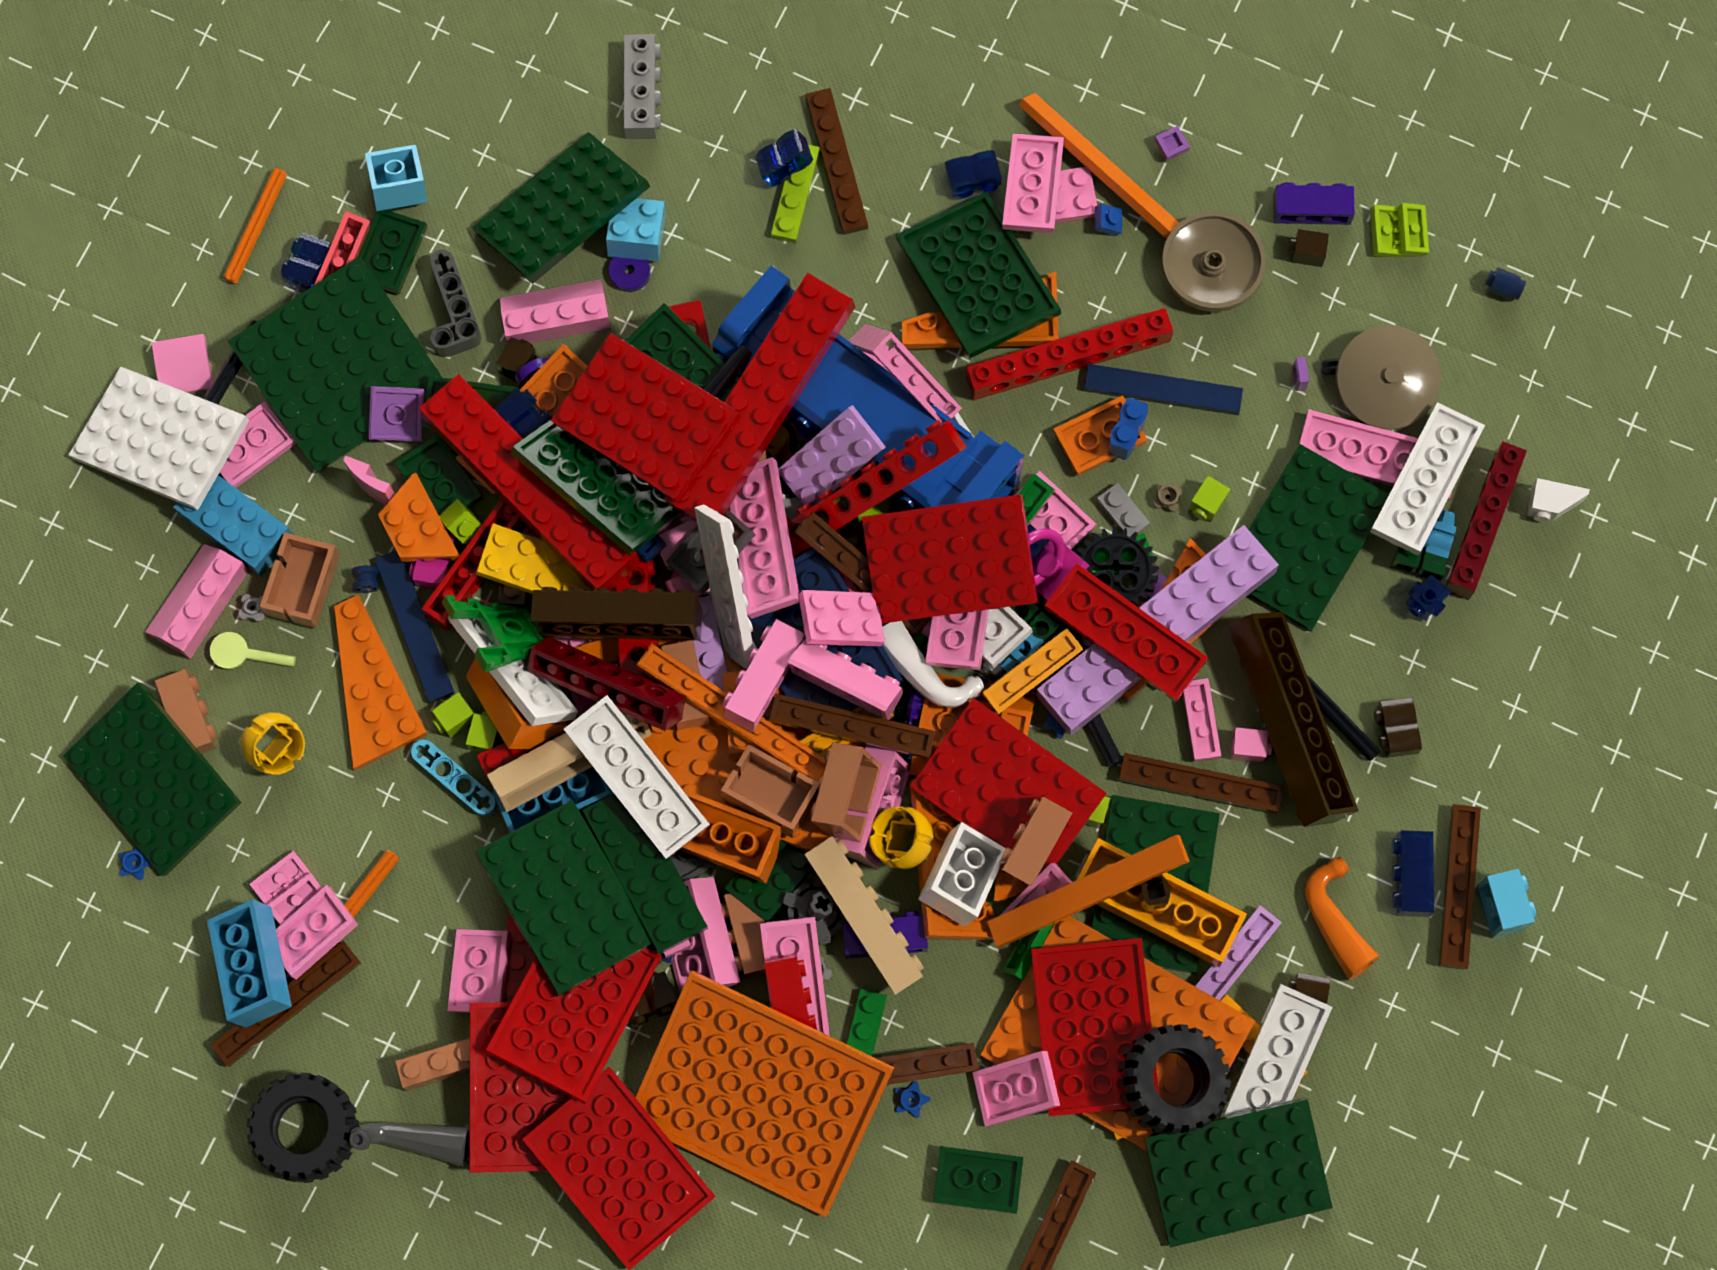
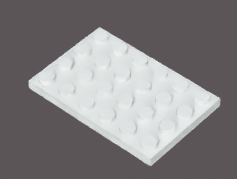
(159, 438)

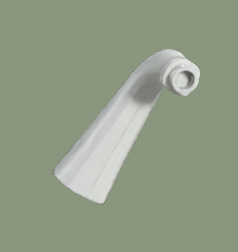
(913, 668)

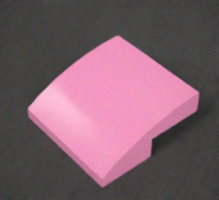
(183, 363)
(366, 479)
(286, 886)

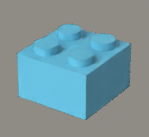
(396, 177)
(637, 231)
(1506, 903)

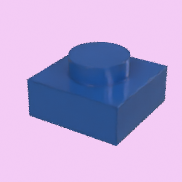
(1108, 219)

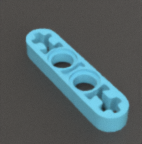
(455, 776)

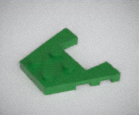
(504, 624)

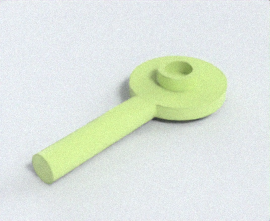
(231, 650)

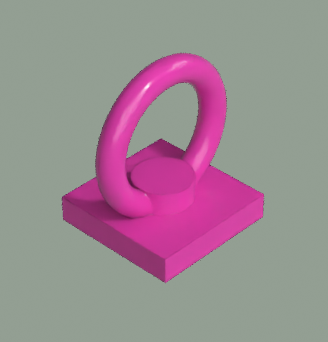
(1053, 562)

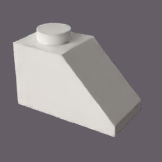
(1553, 499)

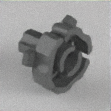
(806, 908)

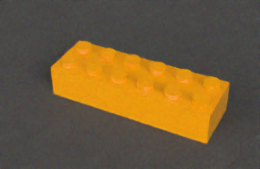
(1189, 919)

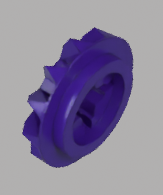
(914, 708)

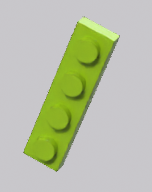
(794, 201)

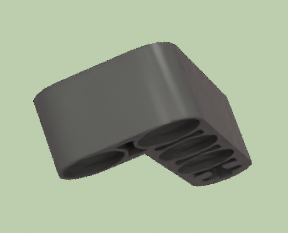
(453, 300)

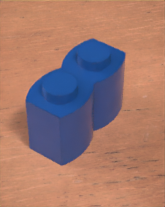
(1126, 431)

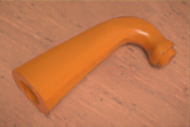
(1342, 938)

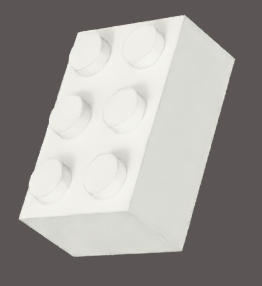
(962, 874)

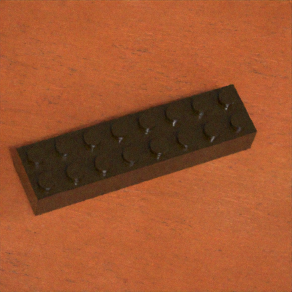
(1293, 719)

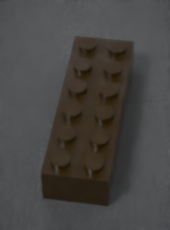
(616, 614)

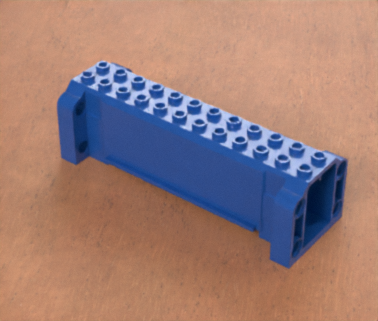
(894, 415)

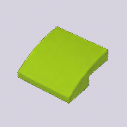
(1399, 230)

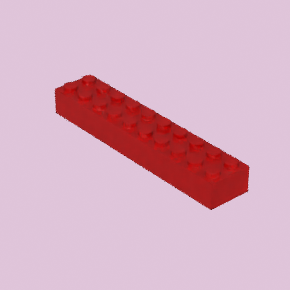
(769, 392)
(486, 445)

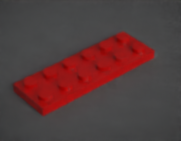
(1126, 632)

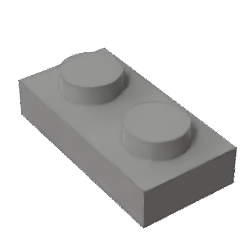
(1123, 510)

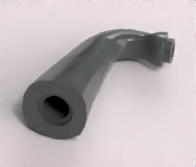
(438, 1142)

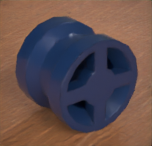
(365, 579)

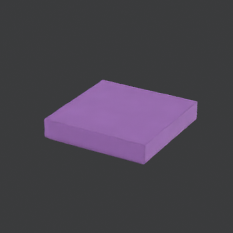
(395, 413)

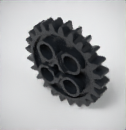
(1114, 546)

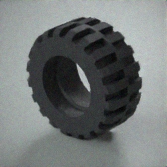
(1207, 1071)
(276, 1102)

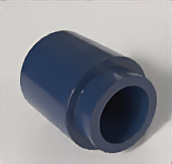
(1505, 284)

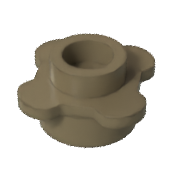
(1172, 491)

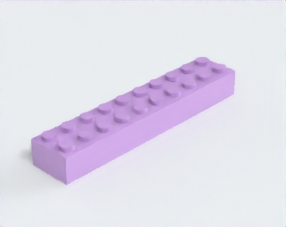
(1183, 606)

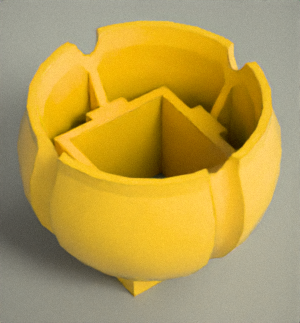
(281, 752)
(890, 836)

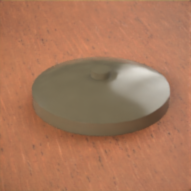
(1213, 261)
(1388, 377)

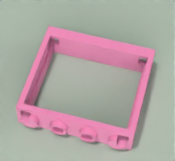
(905, 369)

